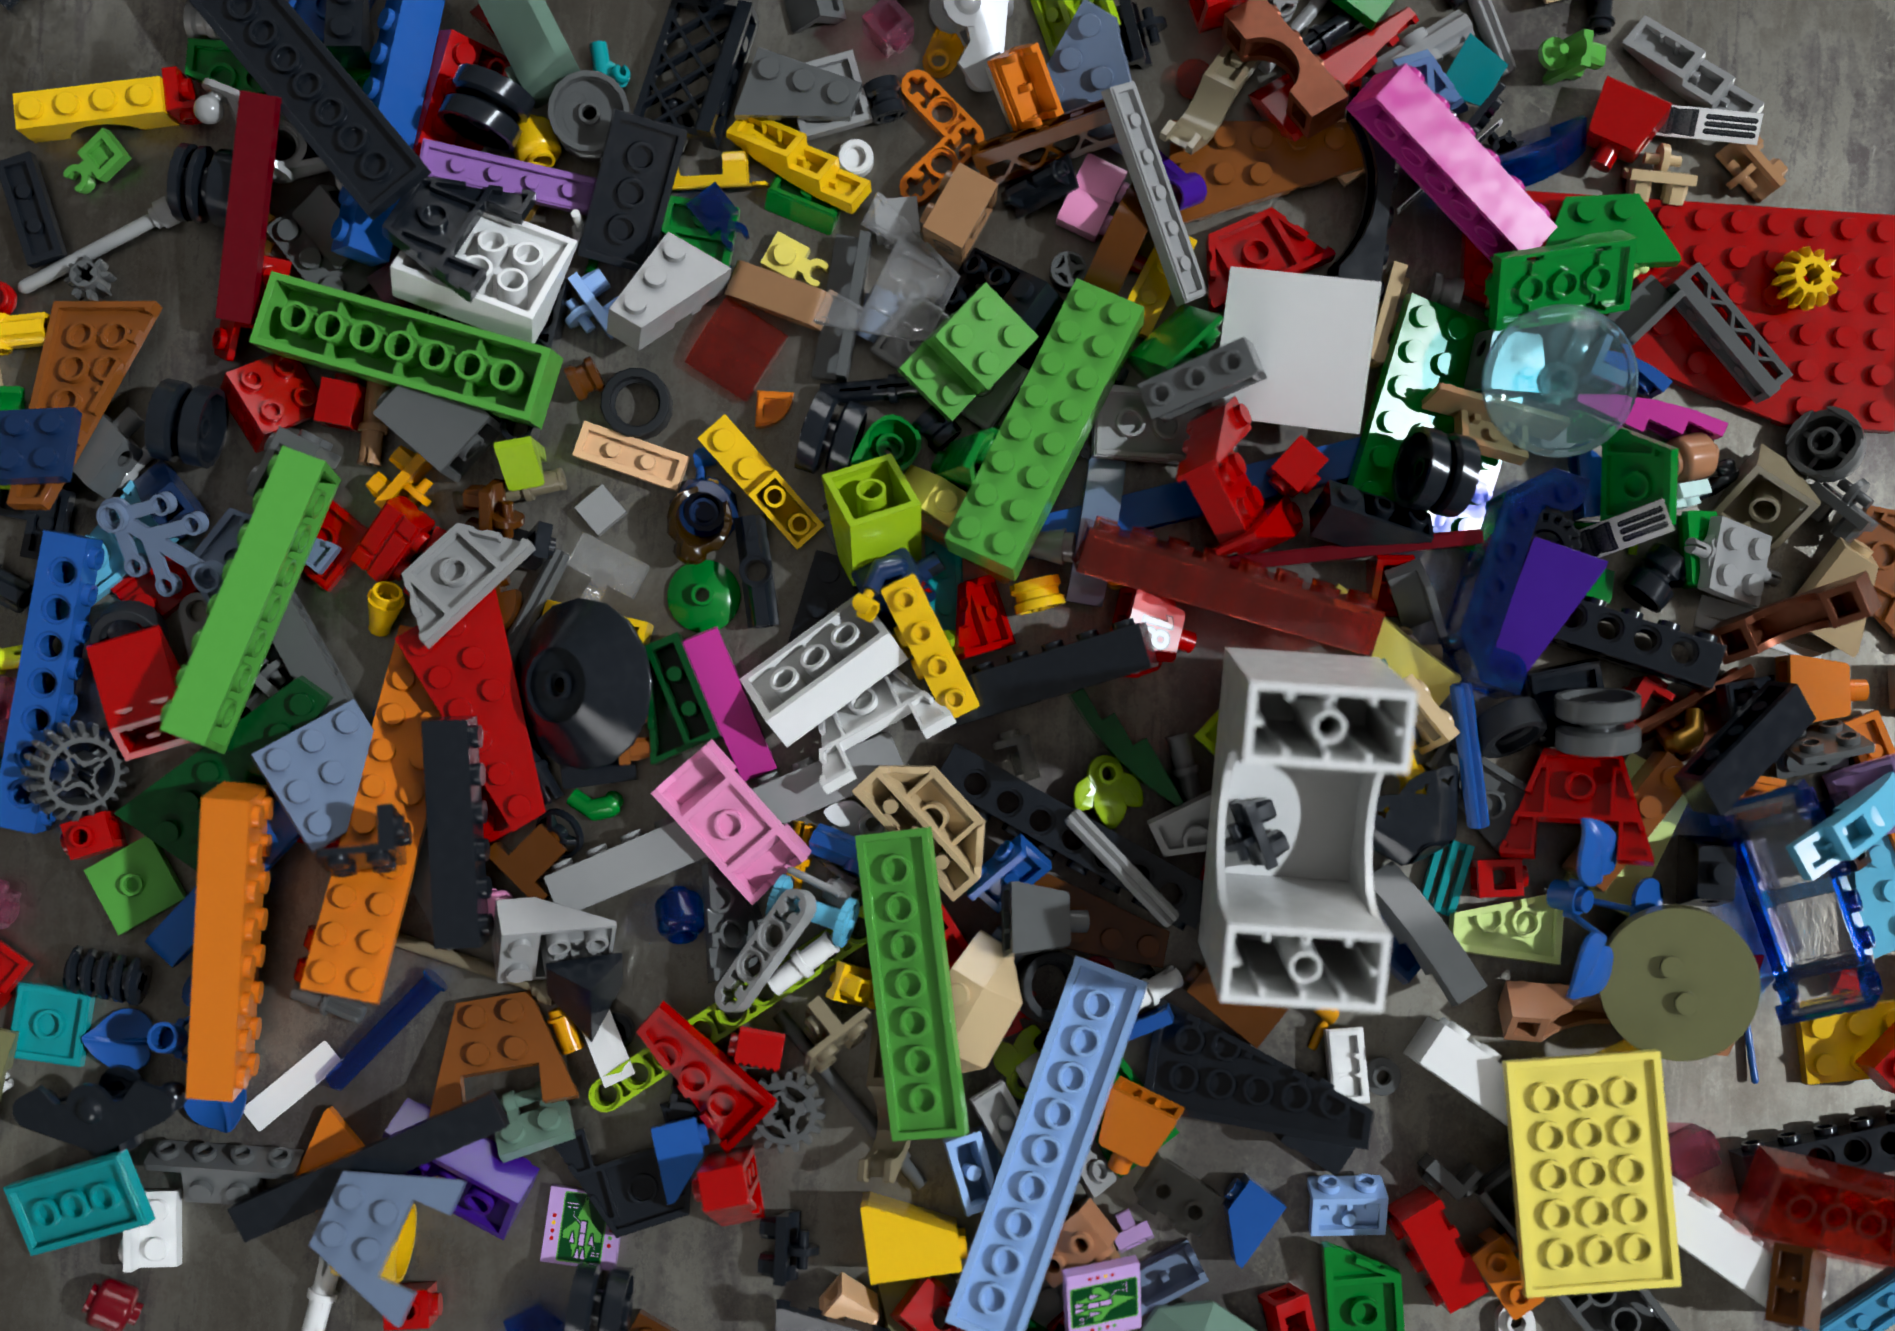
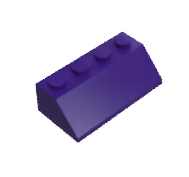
(493, 1188)

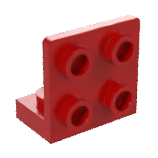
(268, 396)

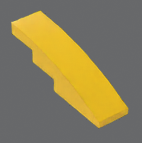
(790, 157)

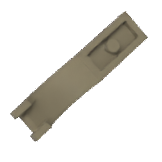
(1211, 101)
(885, 1155)

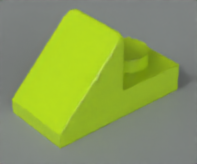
(521, 462)

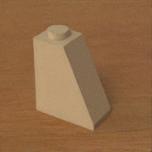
(1839, 563)

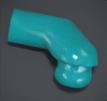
(602, 63)

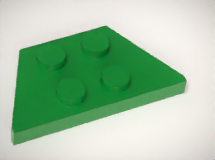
(1606, 213)
(1360, 1292)

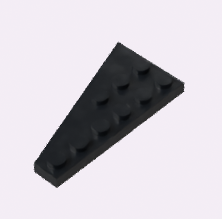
(1245, 1088)

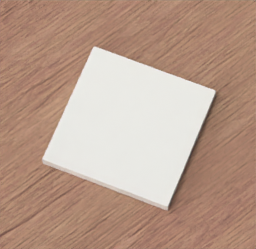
(1311, 343)

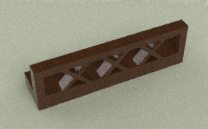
(1014, 143)

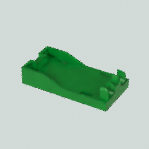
(1562, 275)

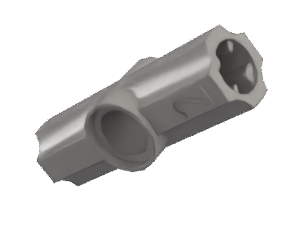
(1438, 38)

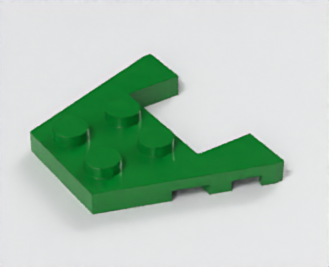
(1636, 474)

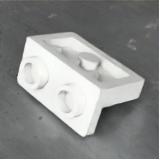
(159, 1241)

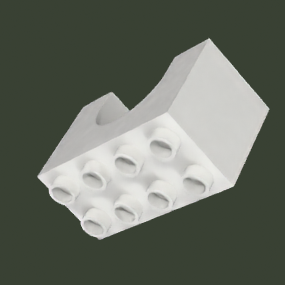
(1317, 744)

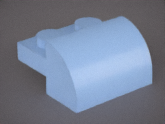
(974, 1167)

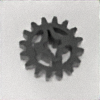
(801, 1106)

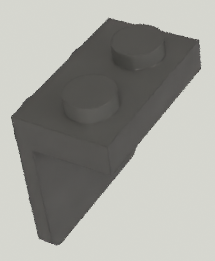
(304, 443)

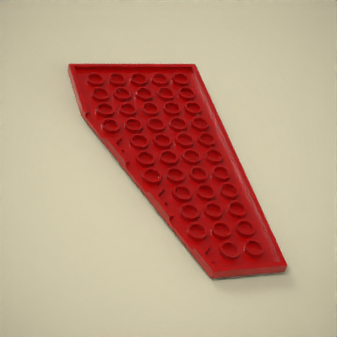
(1835, 351)

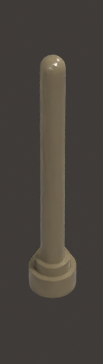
(469, 963)

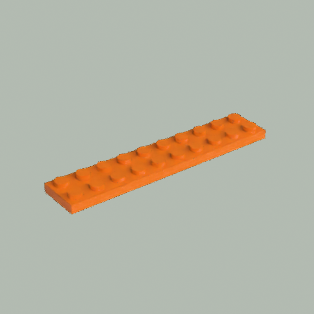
(366, 910)

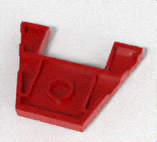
(1575, 788)

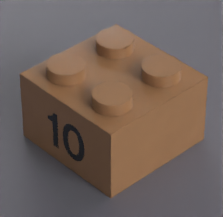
(959, 212)

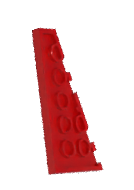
(475, 676)

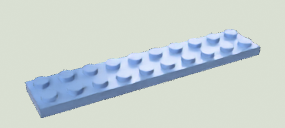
(1047, 1149)

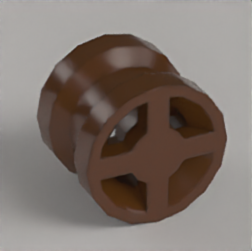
(584, 378)

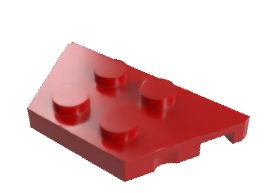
(1259, 242)

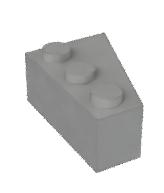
(664, 291)

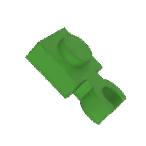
(101, 160)

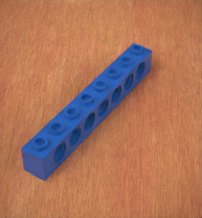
(40, 660)

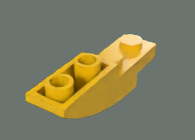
(760, 481)

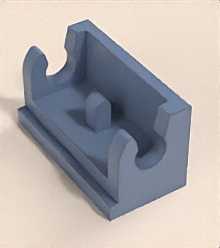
(1169, 1275)

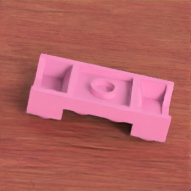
(730, 822)

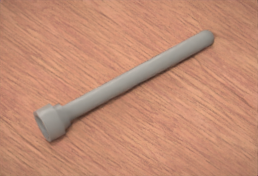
(158, 215)

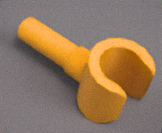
(1328, 1017)

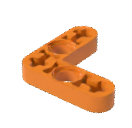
(948, 132)

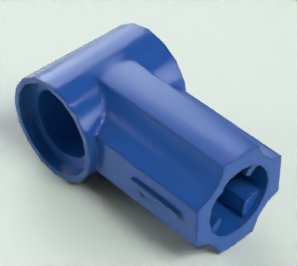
(835, 847)

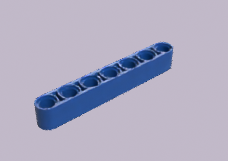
(175, 935)

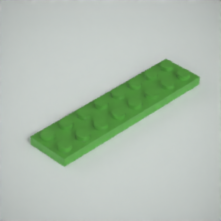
(912, 984)

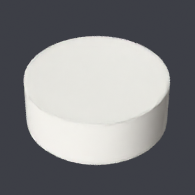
(856, 157)

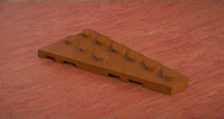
(1256, 163)
(81, 367)

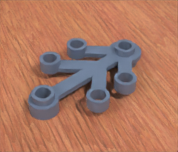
(157, 543)

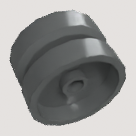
(572, 101)
(1597, 722)

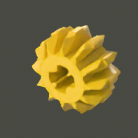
(1794, 286)

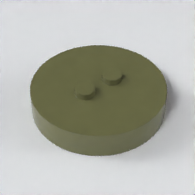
(1680, 982)

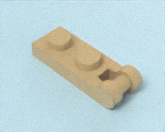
(1395, 289)

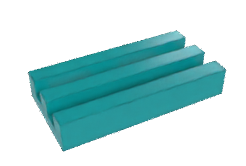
(1459, 879)

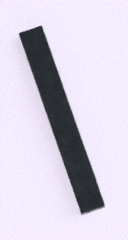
(389, 1155)

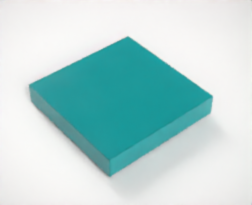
(51, 1023)

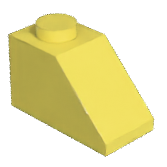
(937, 495)

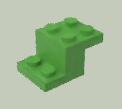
(967, 352)

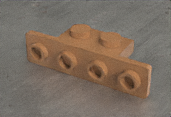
(1473, 420)

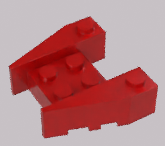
(1223, 489)

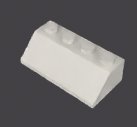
(821, 671)

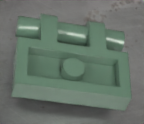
(534, 1129)

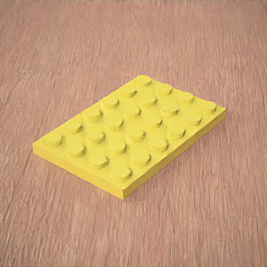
(1591, 1173)

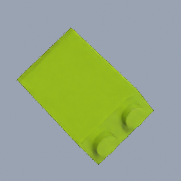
(872, 512)

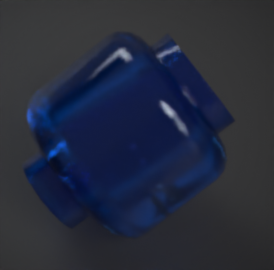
(679, 915)

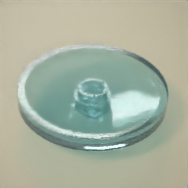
(1559, 380)

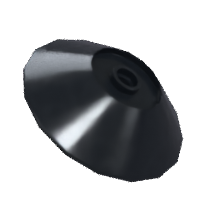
(583, 683)

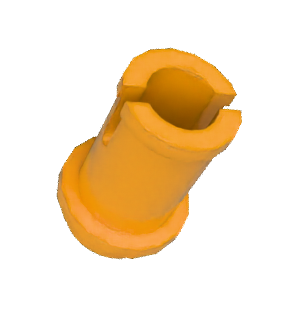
(565, 1031)

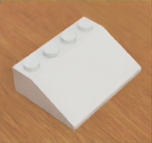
(522, 281)

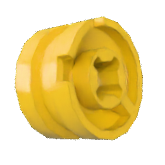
(1037, 594)

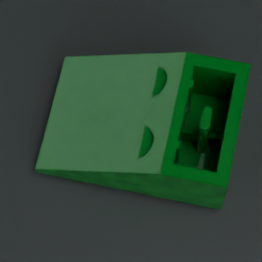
(1177, 340)

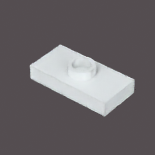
(1347, 1062)

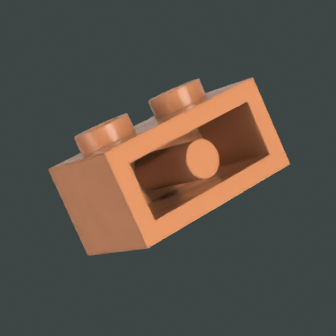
(1083, 1238)

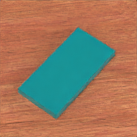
(79, 1203)

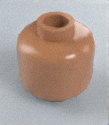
(1696, 456)

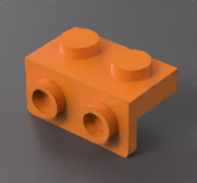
(1502, 1272)

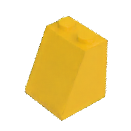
(909, 1240)

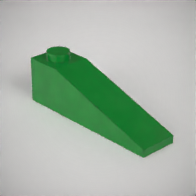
(964, 458)

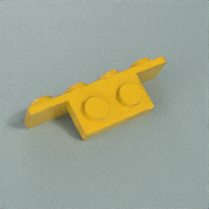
(931, 650)

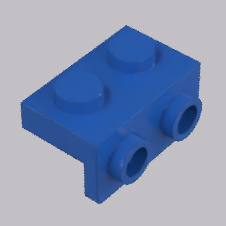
(1012, 861)

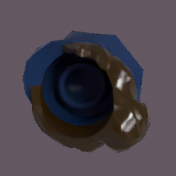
(701, 519)

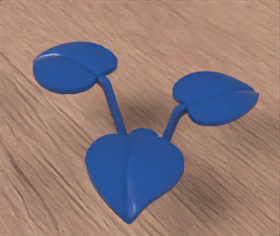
(1596, 858)
(128, 1039)

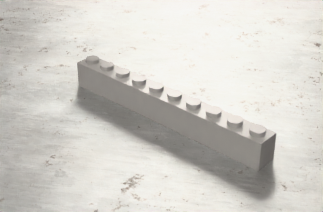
(670, 848)

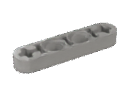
(768, 954)

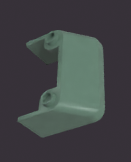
(531, 44)

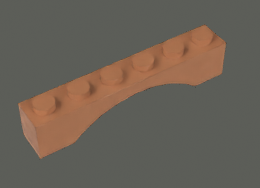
(1541, 1009)

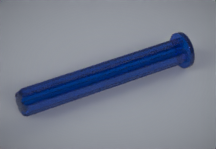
(386, 1029)

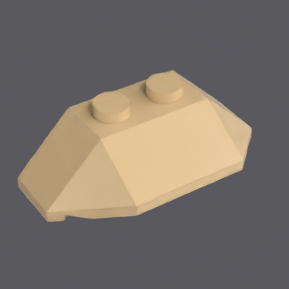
(923, 797)
(984, 1000)

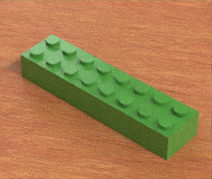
(406, 349)
(1045, 429)
(250, 600)

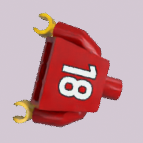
(1162, 619)

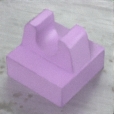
(1132, 1234)

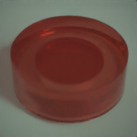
(1190, 76)

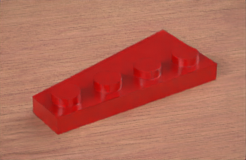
(717, 1086)

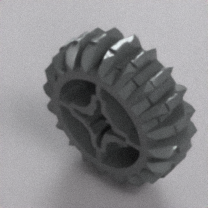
(47, 785)

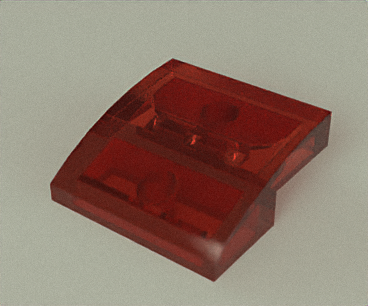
(736, 348)

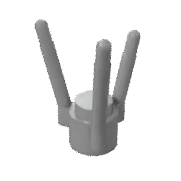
(834, 891)

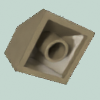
(1768, 496)

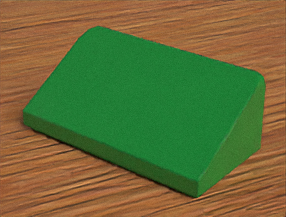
(801, 207)

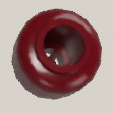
(112, 1305)

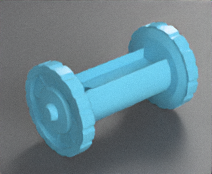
(840, 920)

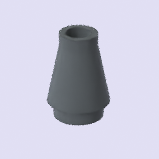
(1055, 546)

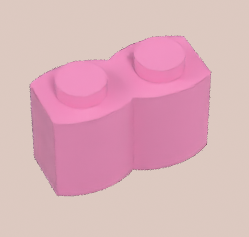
(1089, 206)

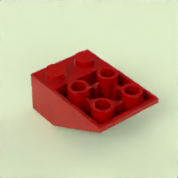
(134, 683)

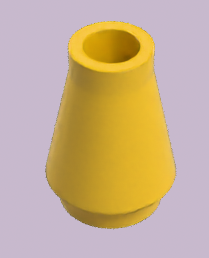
(384, 605)

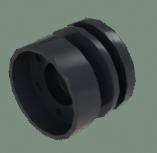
(199, 184)

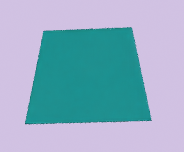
(1475, 71)

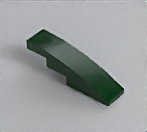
(1135, 758)

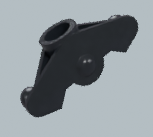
(103, 1115)

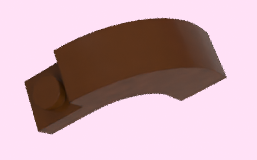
(1119, 245)

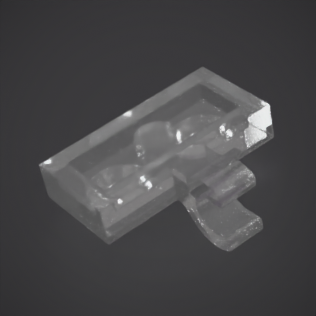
(607, 568)

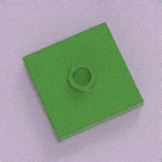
(135, 884)

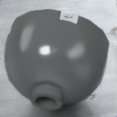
(1826, 444)

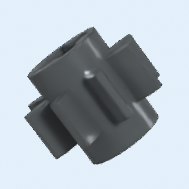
(81, 273)

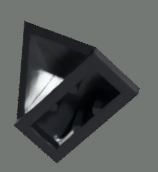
(585, 988)

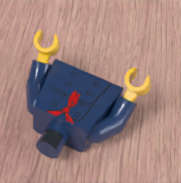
(884, 571)

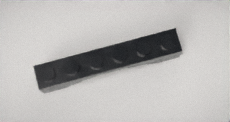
(1368, 247)

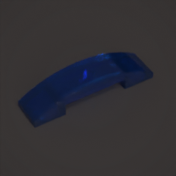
(1549, 155)

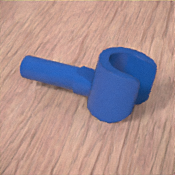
(702, 459)

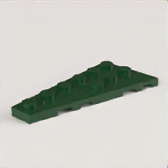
(172, 805)

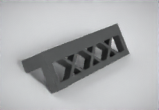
(848, 279)
(1723, 338)

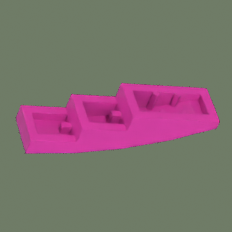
(1671, 420)
(729, 703)

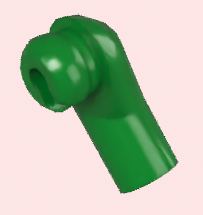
(597, 808)

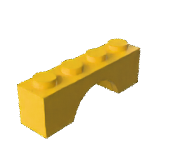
(61, 111)

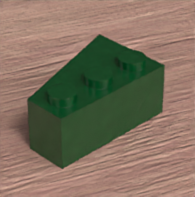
(678, 707)

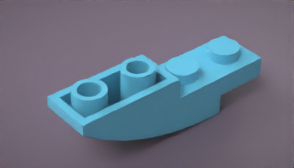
(1849, 831)

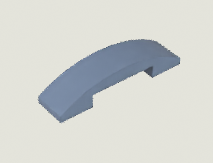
(1103, 498)

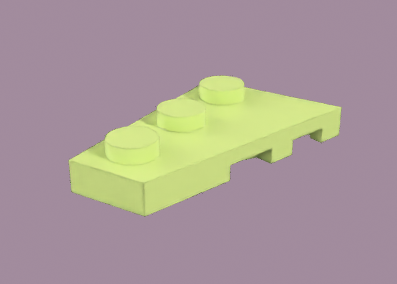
(1512, 930)

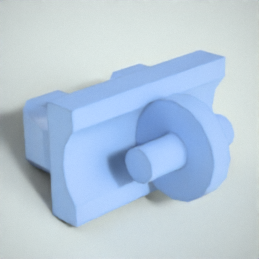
(588, 289)

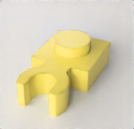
(790, 259)

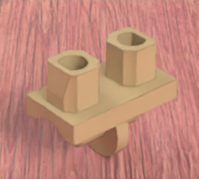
(1674, 183)

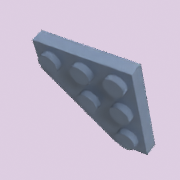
(1089, 61)
(319, 772)

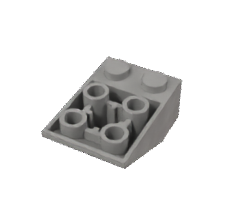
(542, 932)

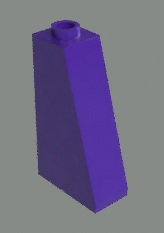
(1545, 596)

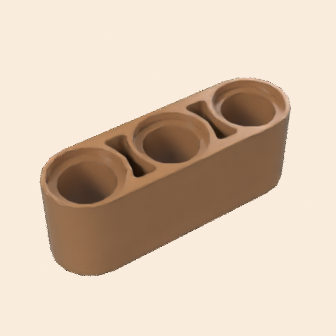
(775, 294)

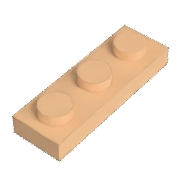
(631, 456)

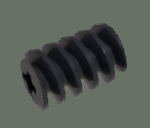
(105, 977)

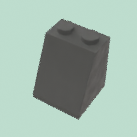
(439, 429)

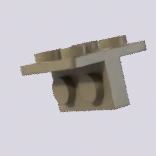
(830, 1035)

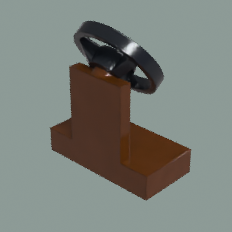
(538, 853)

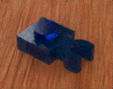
(716, 213)

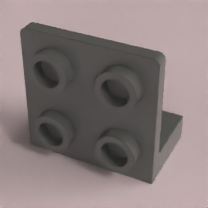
(1821, 749)

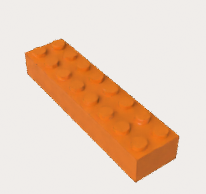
(228, 940)

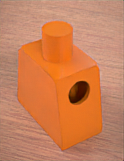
(1823, 684)
(1135, 1124)

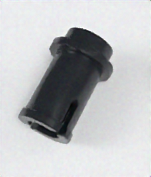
(1600, 17)

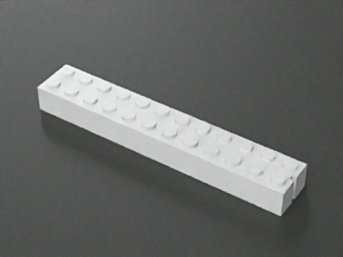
(1700, 1225)

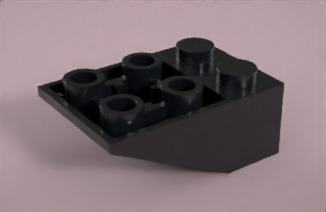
(1025, 293)

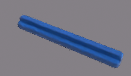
(1469, 755)

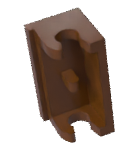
(1795, 1287)

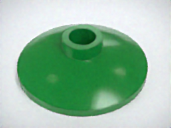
(717, 609)

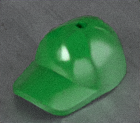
(890, 434)

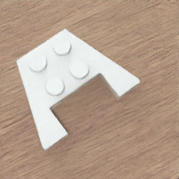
(868, 714)

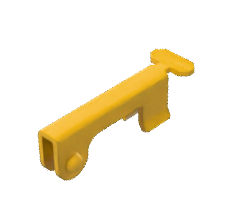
(734, 175)

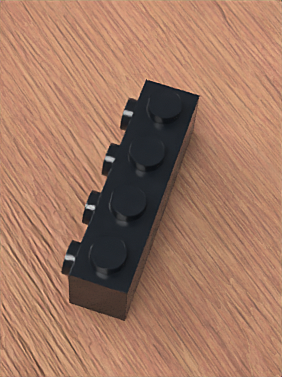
(1745, 748)

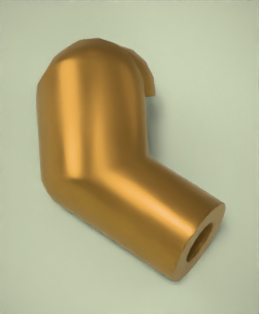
(1690, 736)

